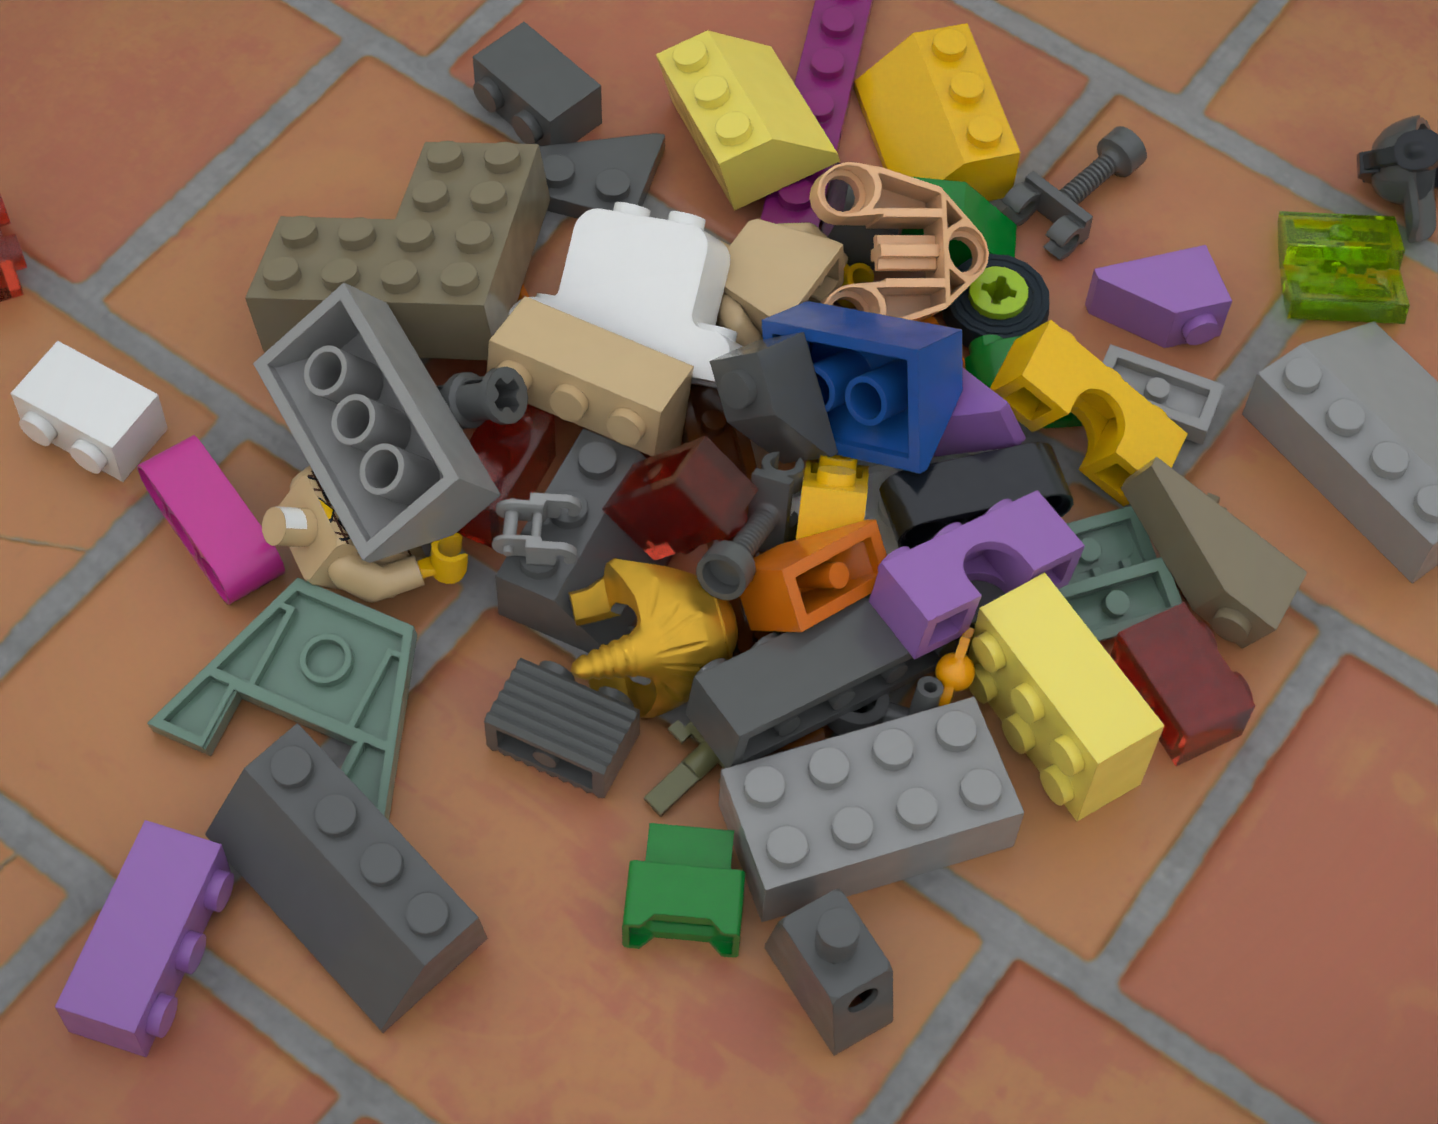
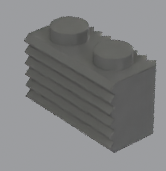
(563, 726)

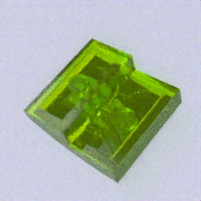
(1341, 267)

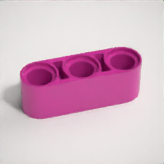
(211, 519)

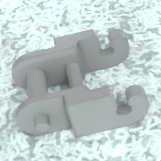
(536, 510)

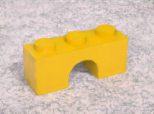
(1055, 375)

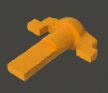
(956, 669)

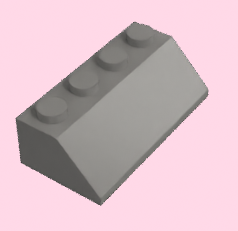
(374, 426)

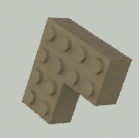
(443, 263)

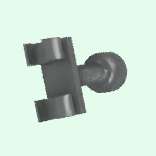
(1118, 154)
(730, 565)

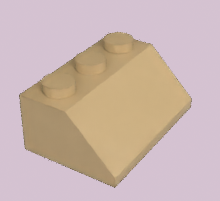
(595, 376)

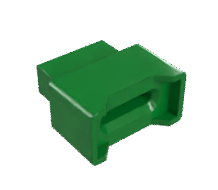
(685, 889)

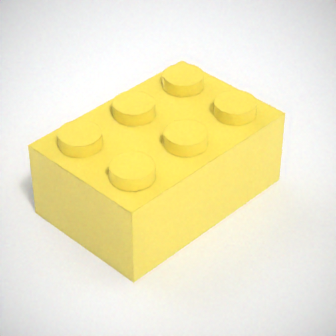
(1061, 697)

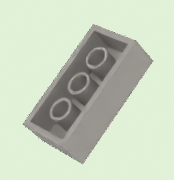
(869, 807)

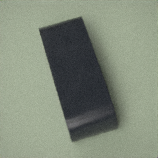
(969, 487)

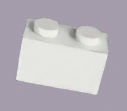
(89, 412)

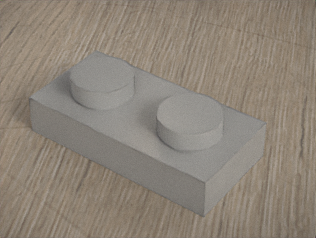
(1180, 394)

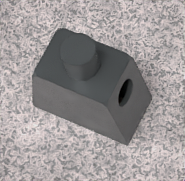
(830, 961)

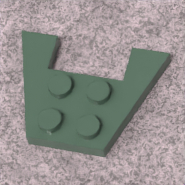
(316, 665)

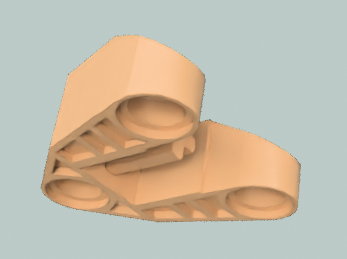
(903, 202)

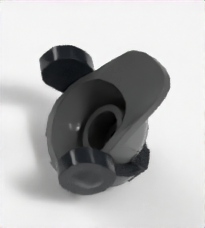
(1405, 172)

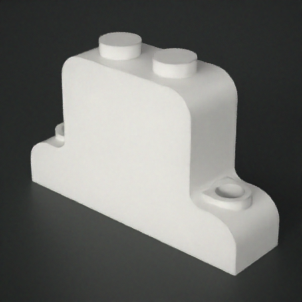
(649, 283)

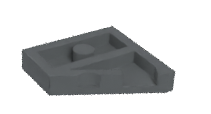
(601, 172)

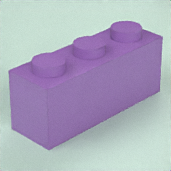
(146, 939)

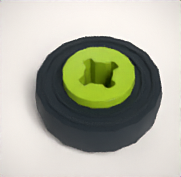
(1017, 304)

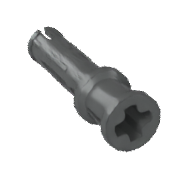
(493, 397)

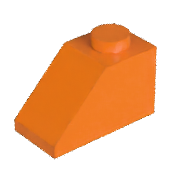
(813, 577)

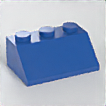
(880, 378)

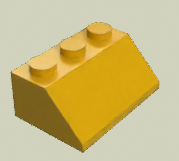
(939, 113)

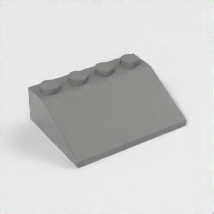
(1363, 433)

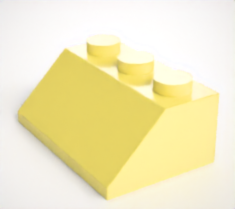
(744, 115)

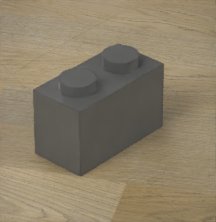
(536, 88)

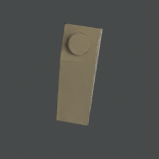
(1216, 559)

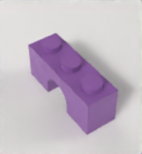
(928, 588)

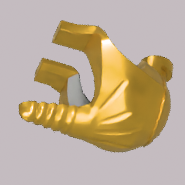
(674, 635)

